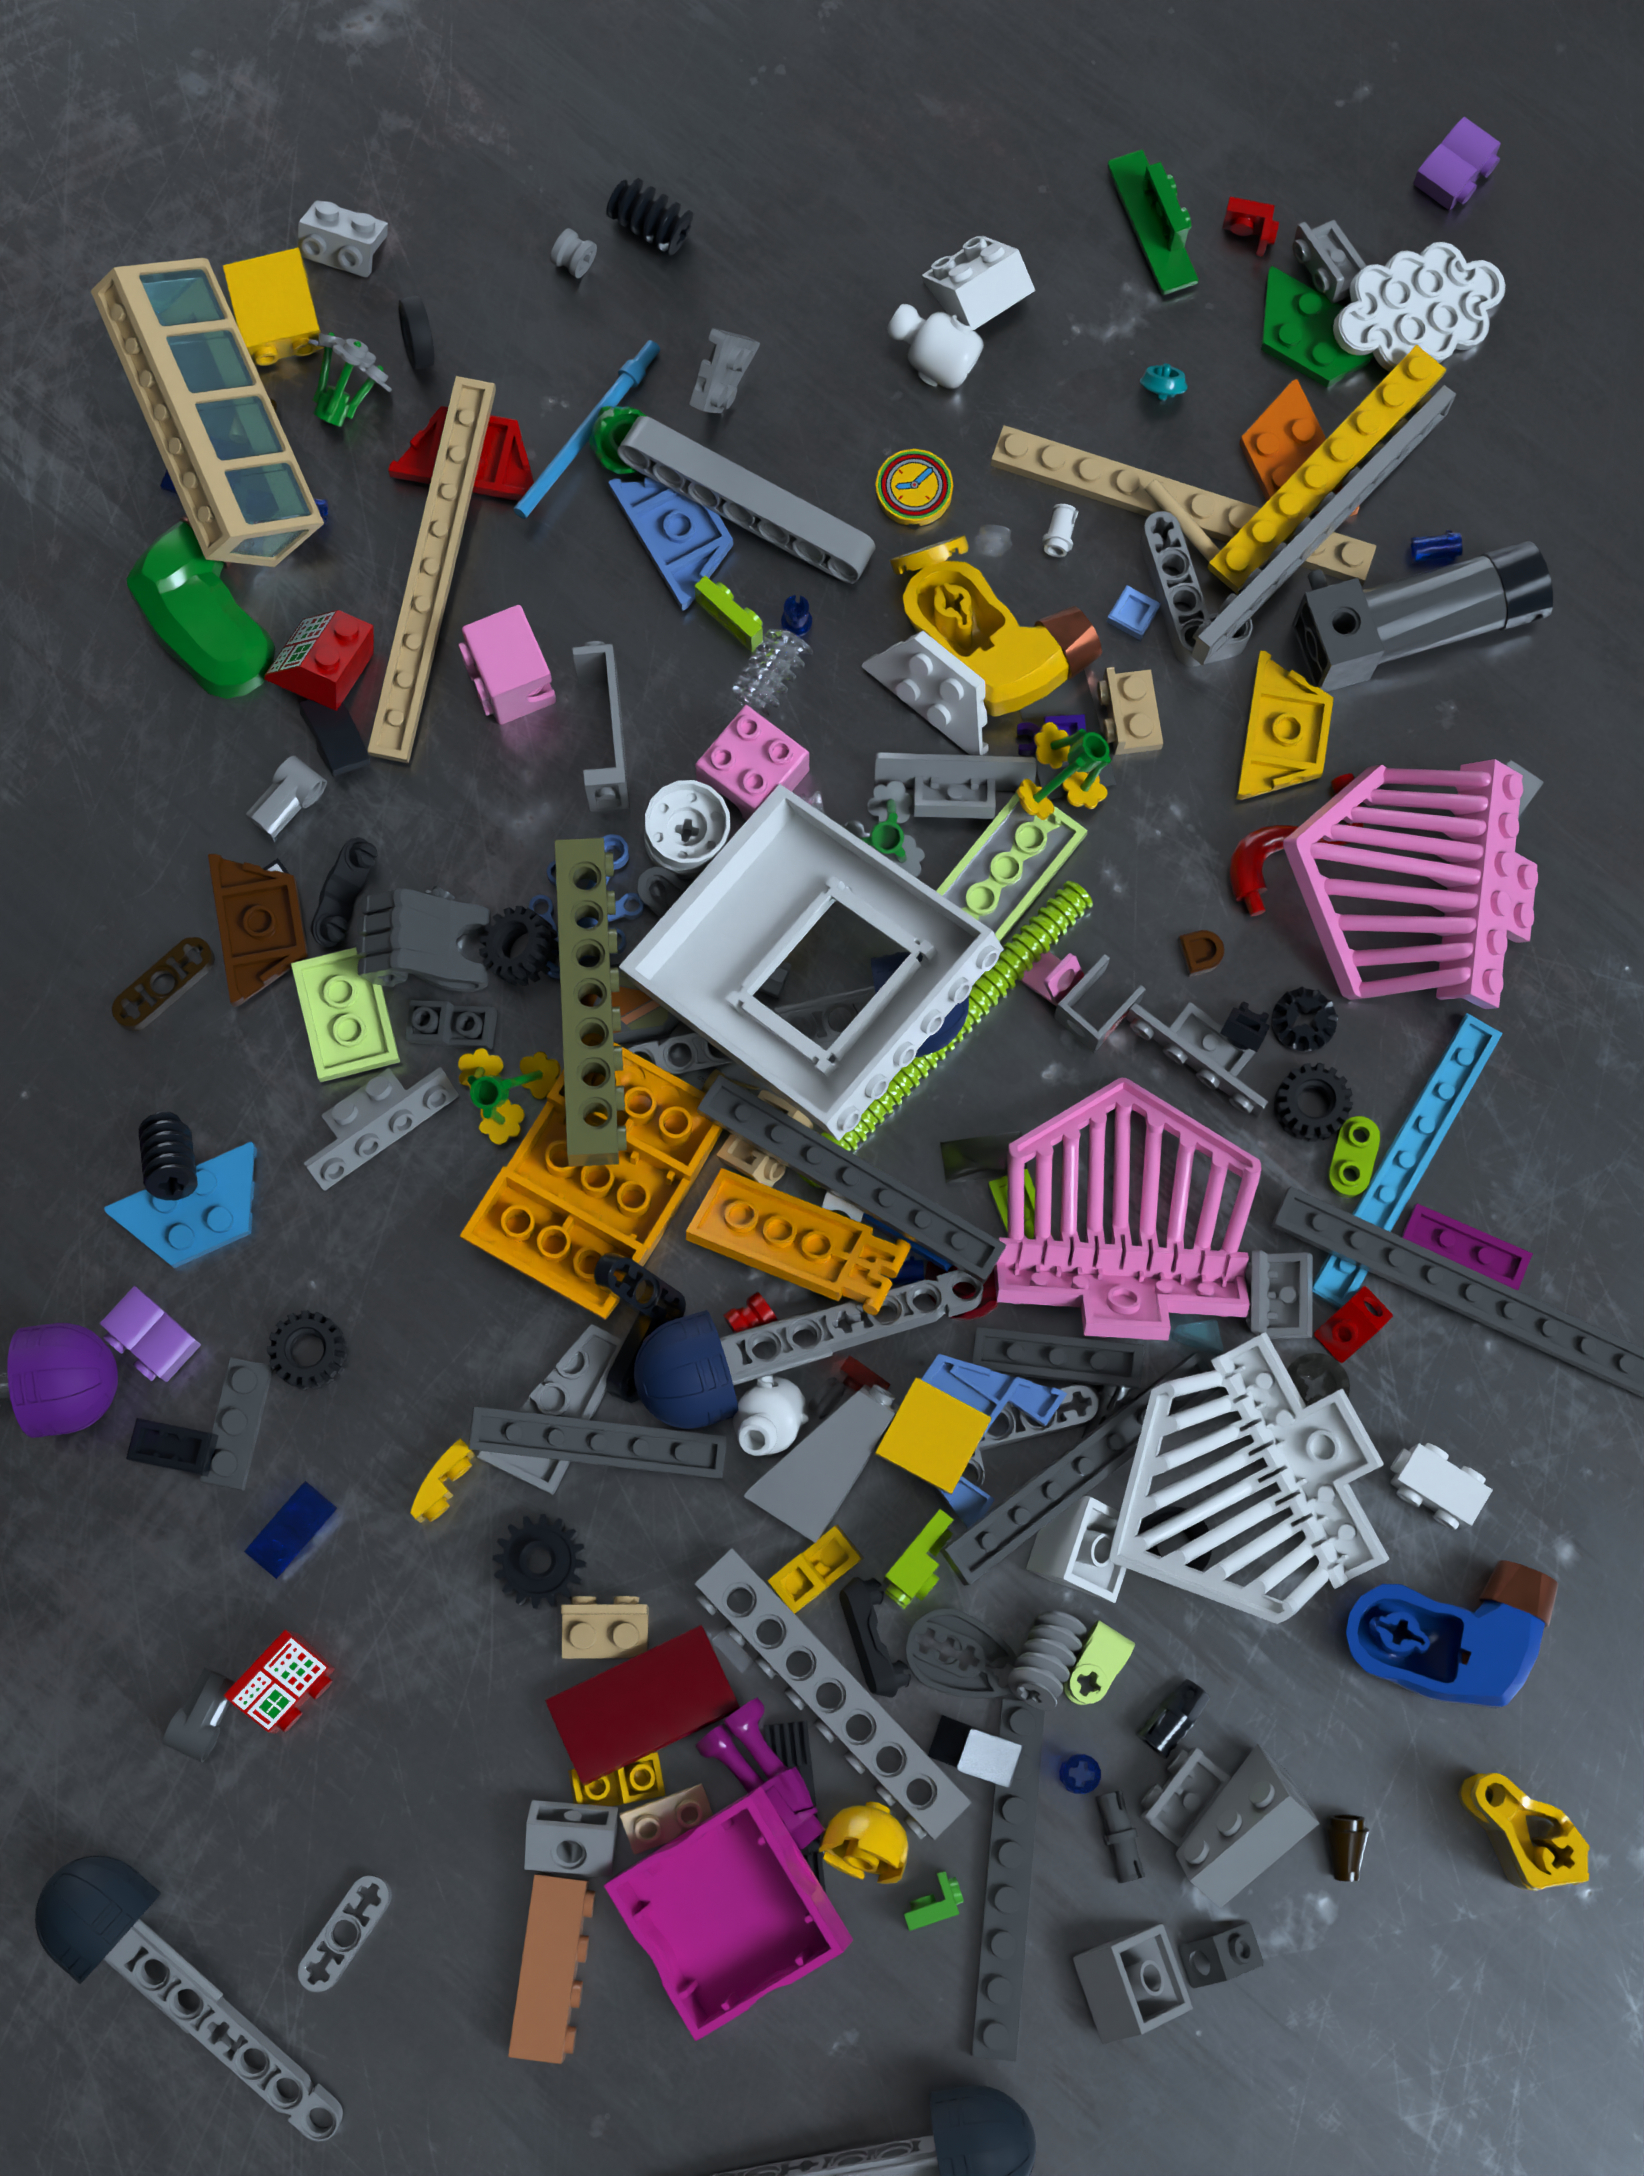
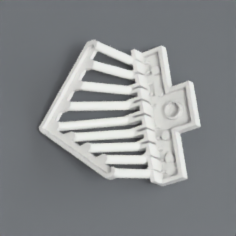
(1307, 1453)

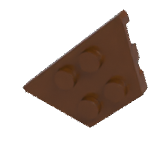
(257, 925)

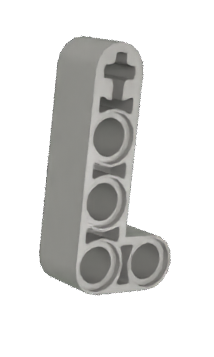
(1181, 589)
(1021, 1430)

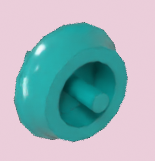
(1164, 381)

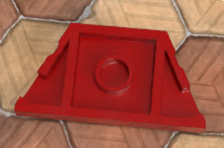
(502, 464)

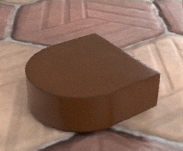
(1201, 951)

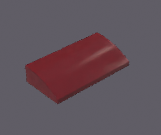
(642, 1705)

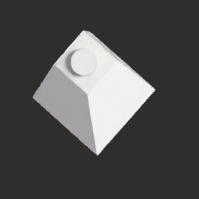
(1077, 1549)

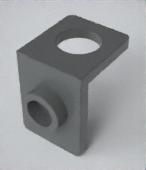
(1228, 1954)

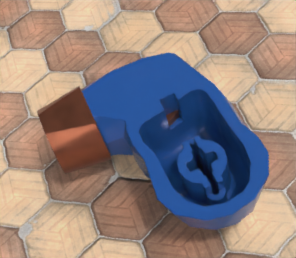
(1450, 1650)

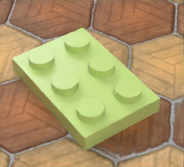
(344, 1016)

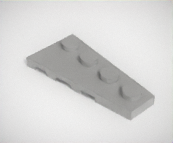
(568, 1391)

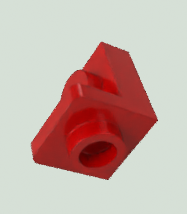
(1251, 218)

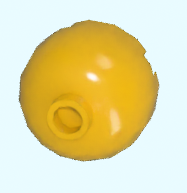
(867, 1841)

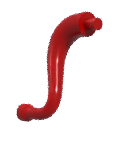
(1253, 850)

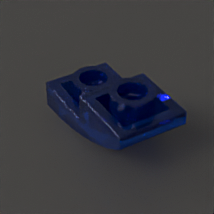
(290, 1529)

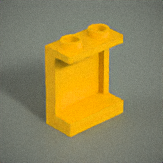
(273, 306)

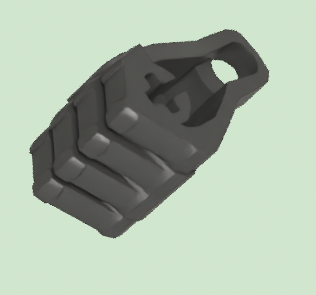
(418, 936)

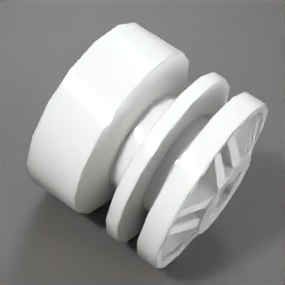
(690, 807)

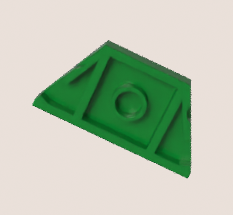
(1301, 331)

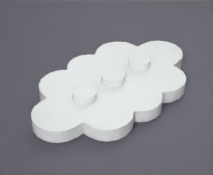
(1421, 302)

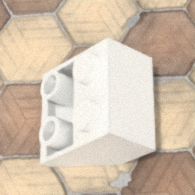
(979, 281)

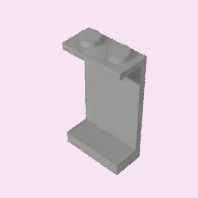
(607, 786)

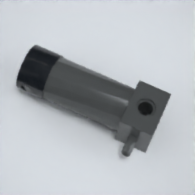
(1355, 629)

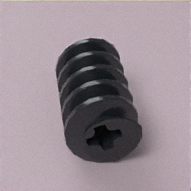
(649, 216)
(167, 1156)

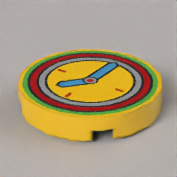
(914, 487)

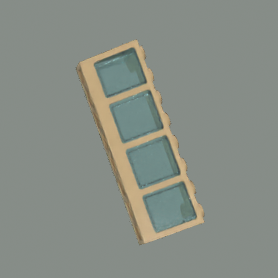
(207, 411)

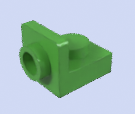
(928, 1911)

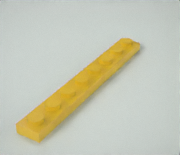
(1327, 468)

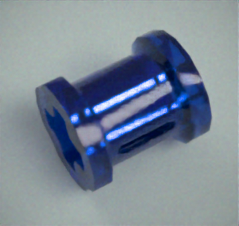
(1090, 1765)

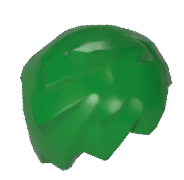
(608, 434)

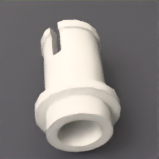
(1058, 539)

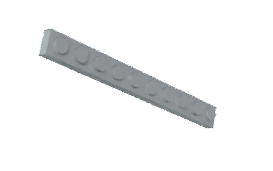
(1313, 532)

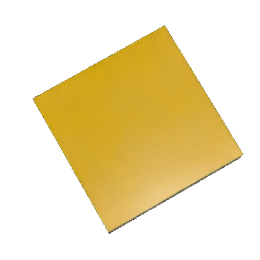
(933, 1436)

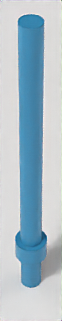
(629, 376)

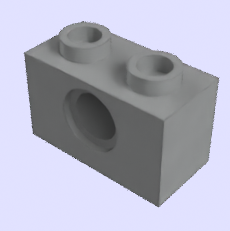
(588, 1825)

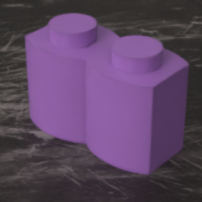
(1457, 163)
(149, 1334)

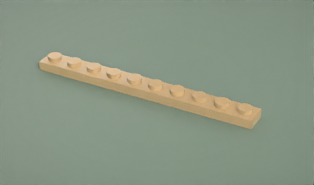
(1125, 485)
(431, 570)

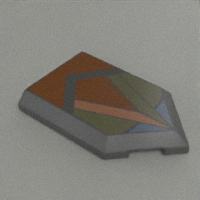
(640, 1014)

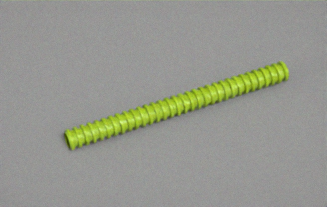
(984, 993)

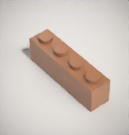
(549, 1969)

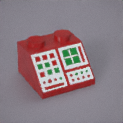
(324, 657)
(281, 1682)

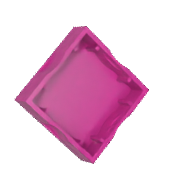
(729, 1913)

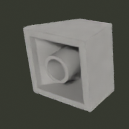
(1132, 1984)

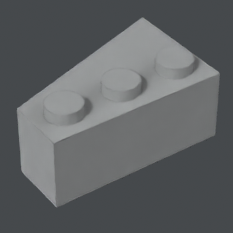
(1246, 1828)

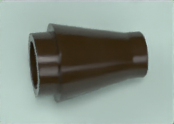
(1347, 1845)

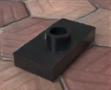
(172, 1447)

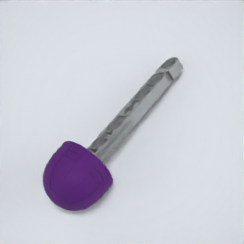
(58, 1378)

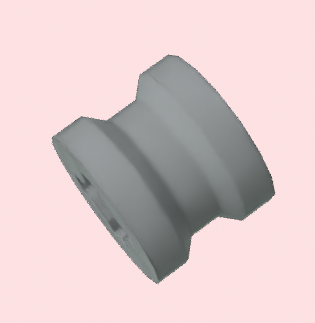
(573, 253)

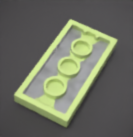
(1011, 865)

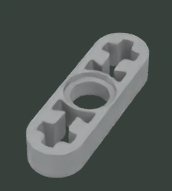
(316, 1955)

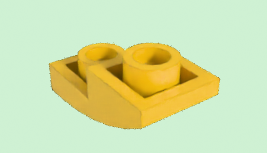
(433, 1494)
(626, 1785)

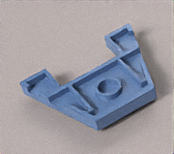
(987, 1393)

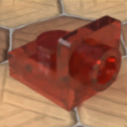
(858, 1375)

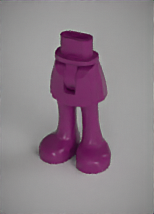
(784, 1785)

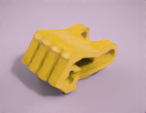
(1507, 1829)

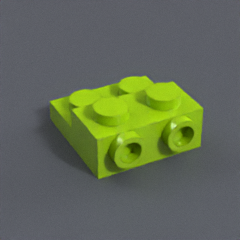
(915, 1570)

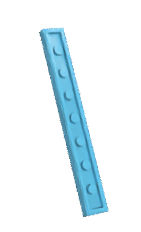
(1412, 1149)

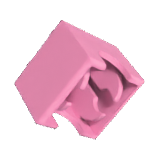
(506, 665)
(752, 761)

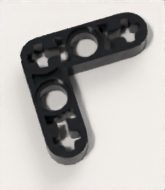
(649, 1314)

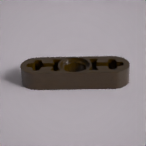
(163, 966)

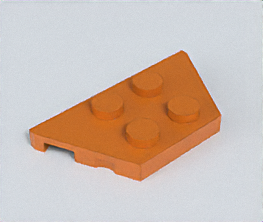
(1283, 440)

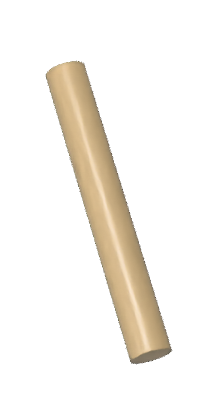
(1187, 524)

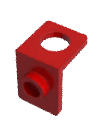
(1353, 1325)

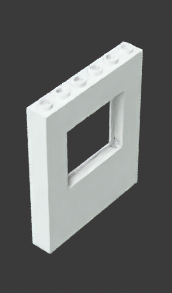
(755, 909)

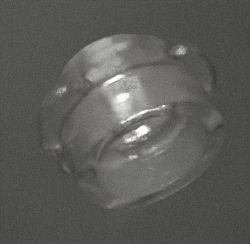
(994, 540)

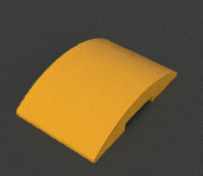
(563, 1218)

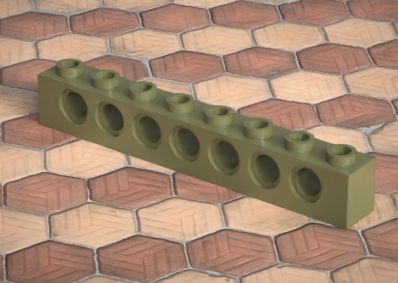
(585, 1143)

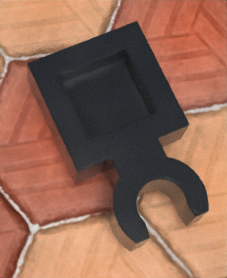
(1245, 1028)

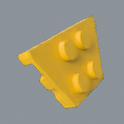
(1284, 730)

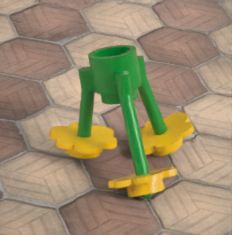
(1086, 755)
(492, 1092)

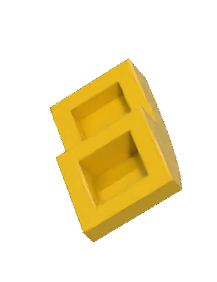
(815, 1569)

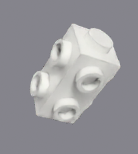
(1431, 1480)

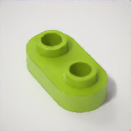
(1353, 1155)

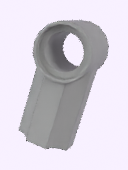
(292, 788)

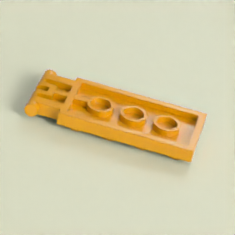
(796, 1241)

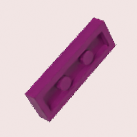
(1467, 1246)

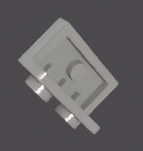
(340, 237)
(1328, 258)
(1280, 1294)
(1184, 1796)

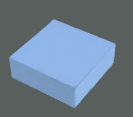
(1133, 612)

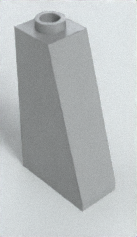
(823, 1467)

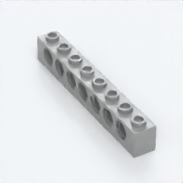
(735, 1574)

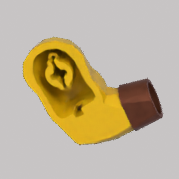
(1016, 662)

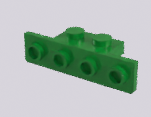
(1156, 218)

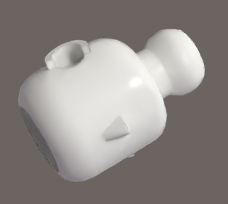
(939, 347)
(769, 1416)

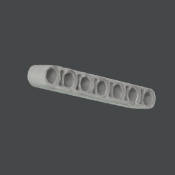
(746, 499)

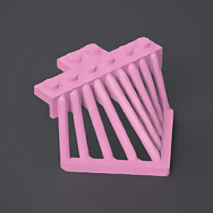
(1486, 879)
(1120, 1285)

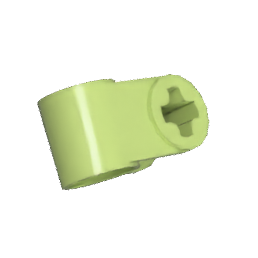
(1102, 1659)

